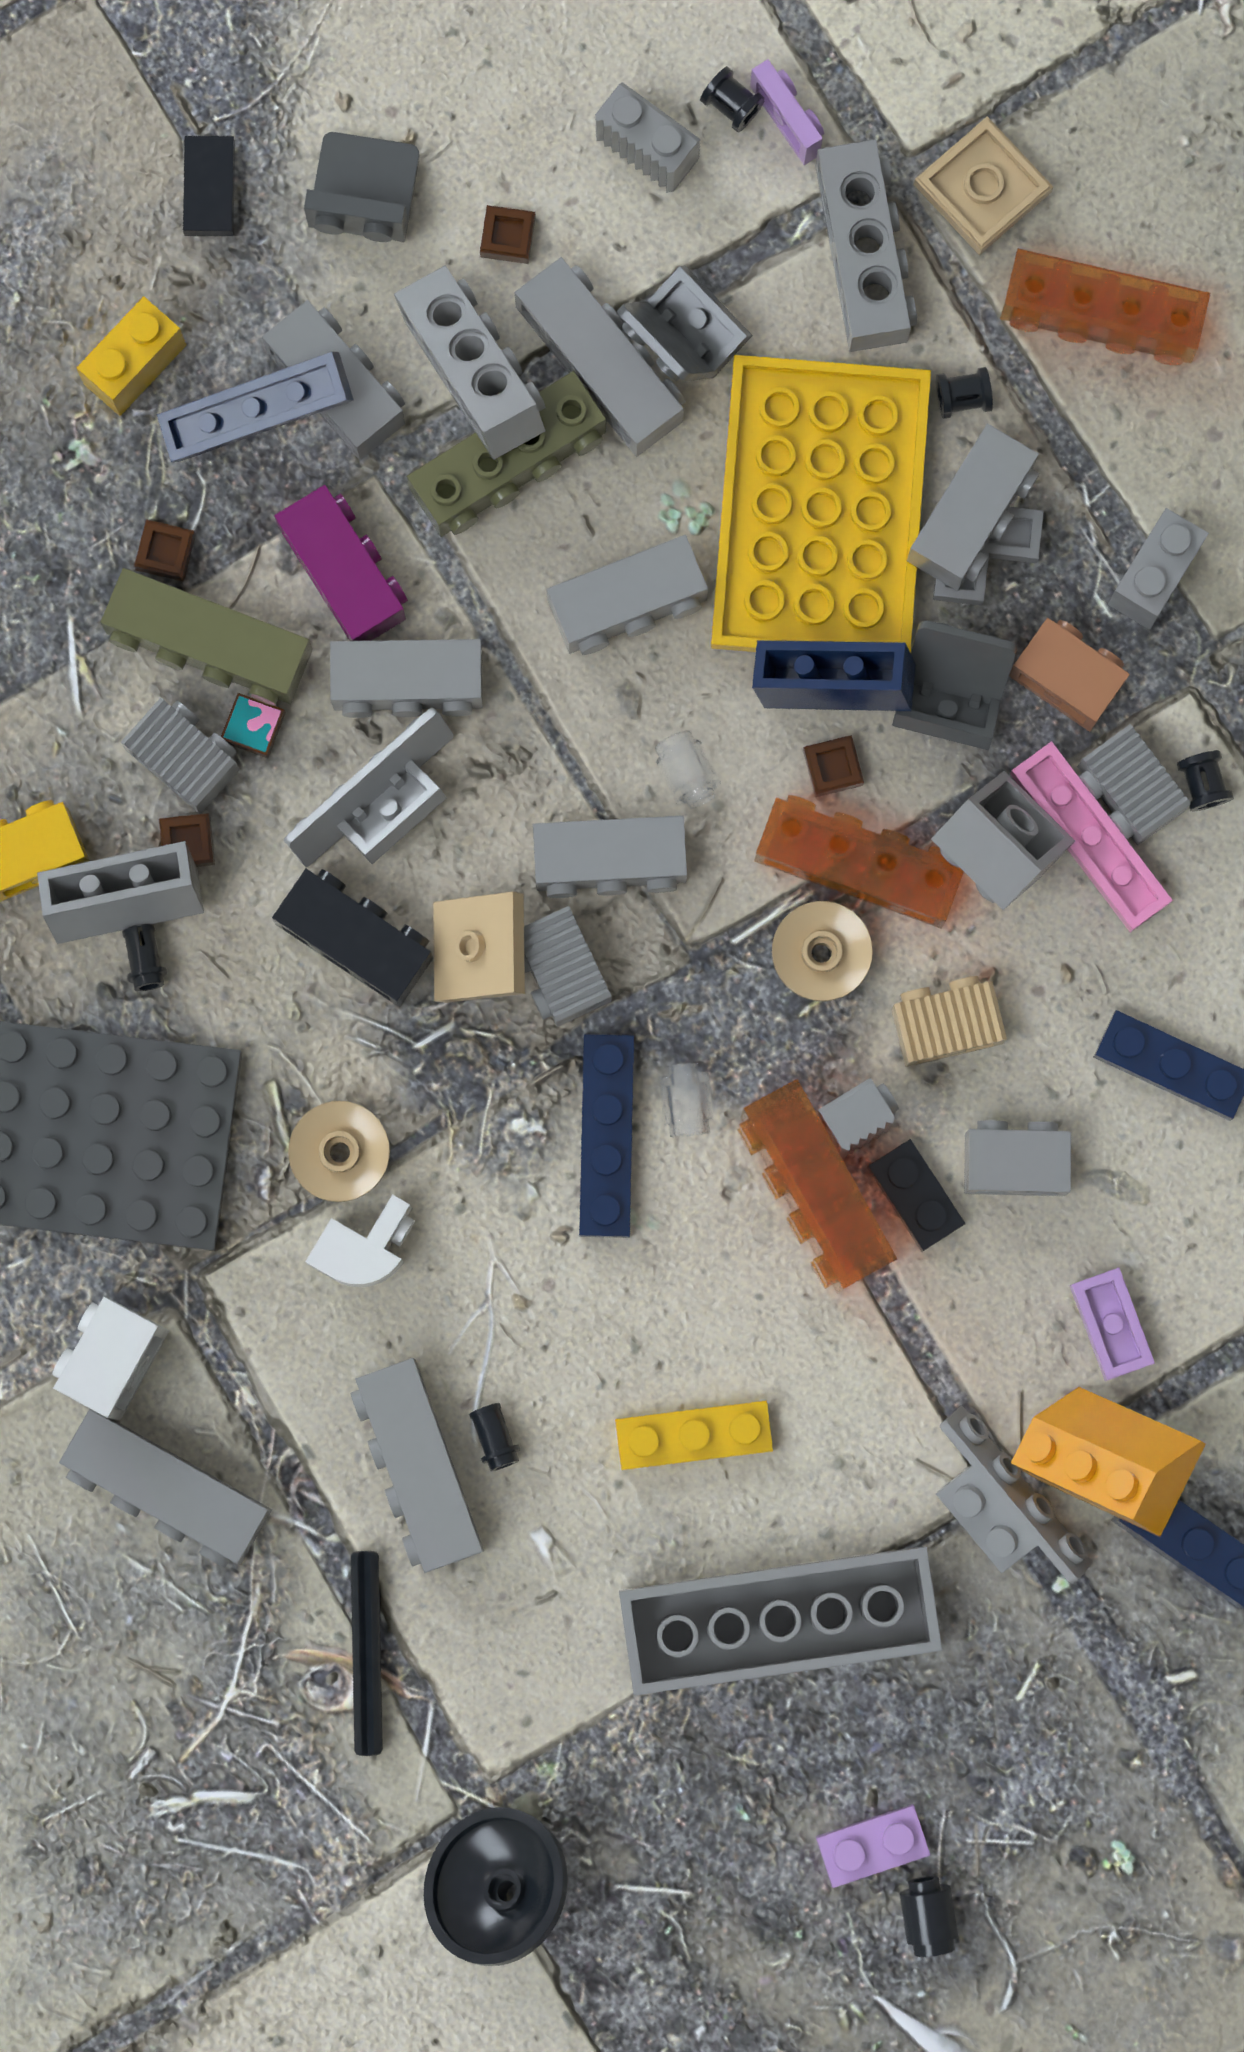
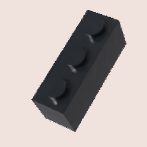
(354, 935)

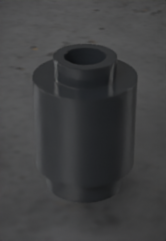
(929, 1916)

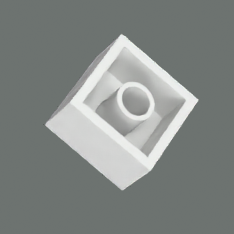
(109, 1358)

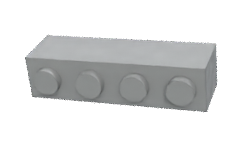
(591, 343)
(418, 1465)
(165, 1487)

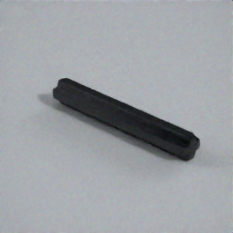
(366, 1653)

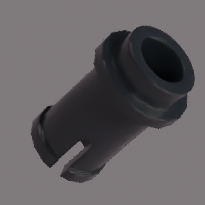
(143, 960)
(494, 1437)

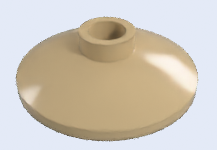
(829, 926)
(333, 1125)

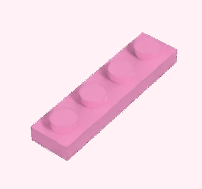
(1098, 842)

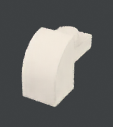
(363, 1260)

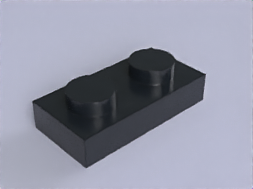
(916, 1195)

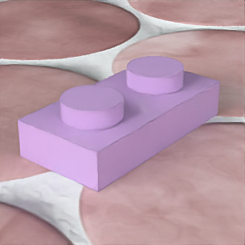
(798, 126)
(1112, 1324)
(872, 1846)

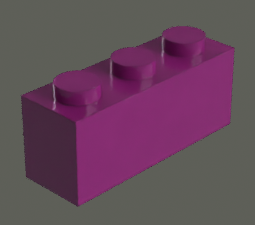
(342, 565)

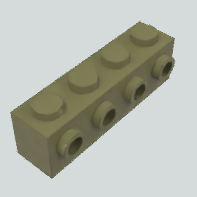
(468, 479)
(206, 637)

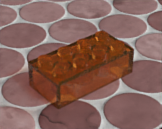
(816, 1186)

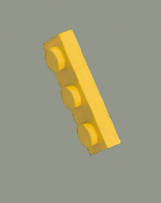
(694, 1435)

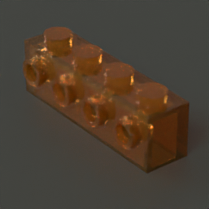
(1104, 307)
(858, 861)

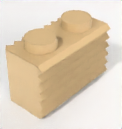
(948, 1021)

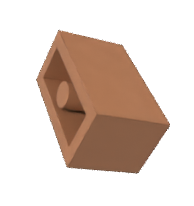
(1069, 672)

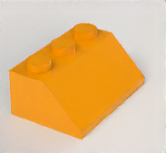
(1110, 1458)

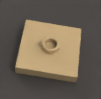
(983, 185)
(479, 947)

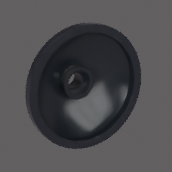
(471, 1880)

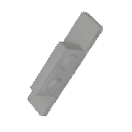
(380, 799)
(1000, 1505)

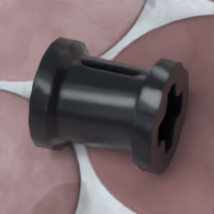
(732, 99)
(964, 392)
(1201, 798)

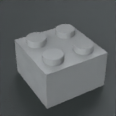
(1002, 840)

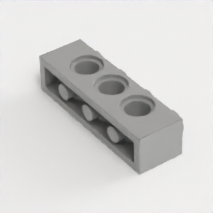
(866, 321)
(498, 420)

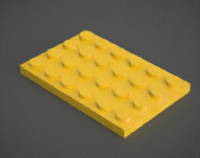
(820, 503)

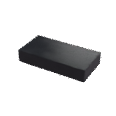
(209, 186)

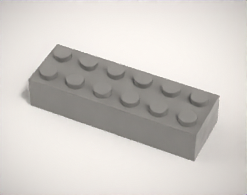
(780, 1620)

